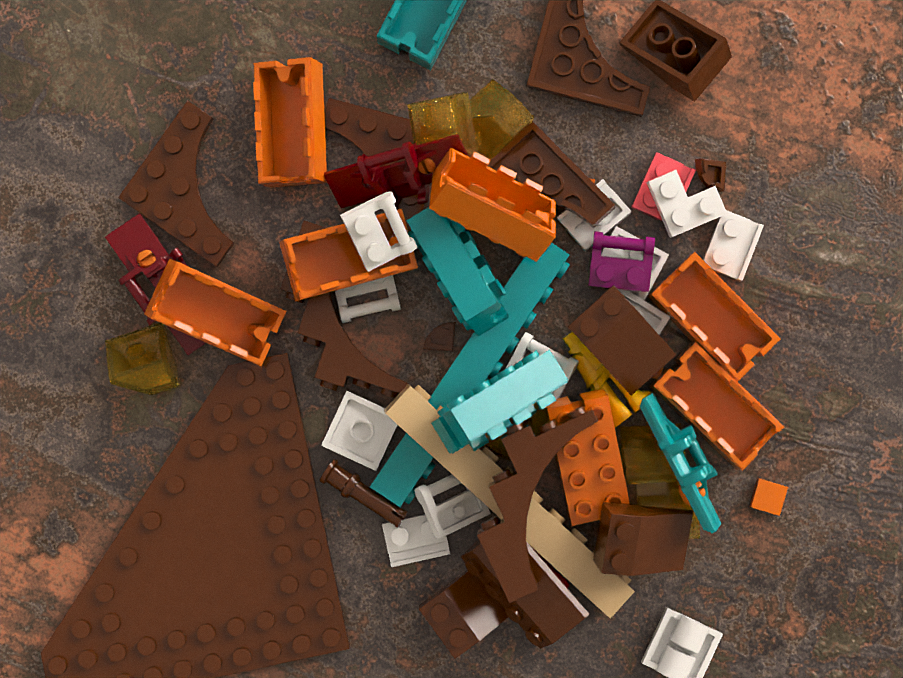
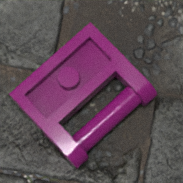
(621, 272)

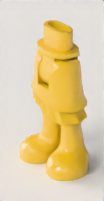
(596, 378)

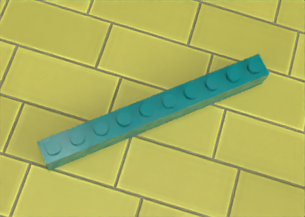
(473, 366)

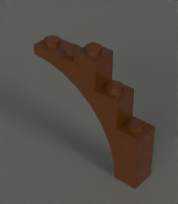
(339, 355)
(506, 538)

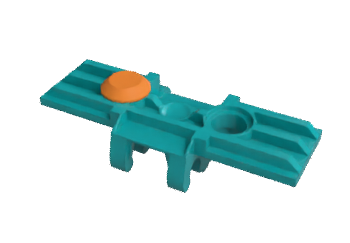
(692, 480)

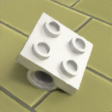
(681, 646)

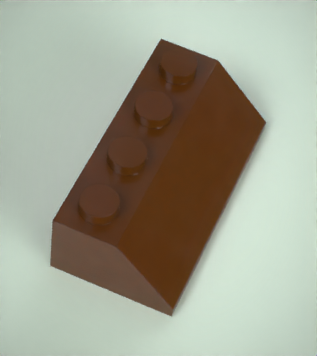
(542, 614)

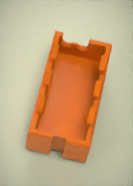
(290, 122)
(493, 203)
(329, 261)
(214, 312)
(713, 316)
(716, 406)
(590, 461)

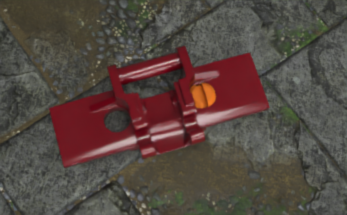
(400, 178)
(141, 255)

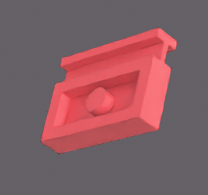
(659, 166)

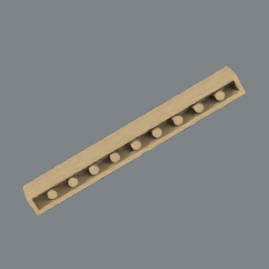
(544, 528)

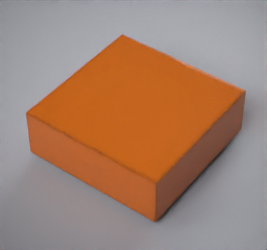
(768, 496)

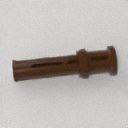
(350, 485)

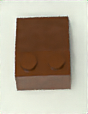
(677, 49)
(622, 340)
(641, 539)
(462, 613)

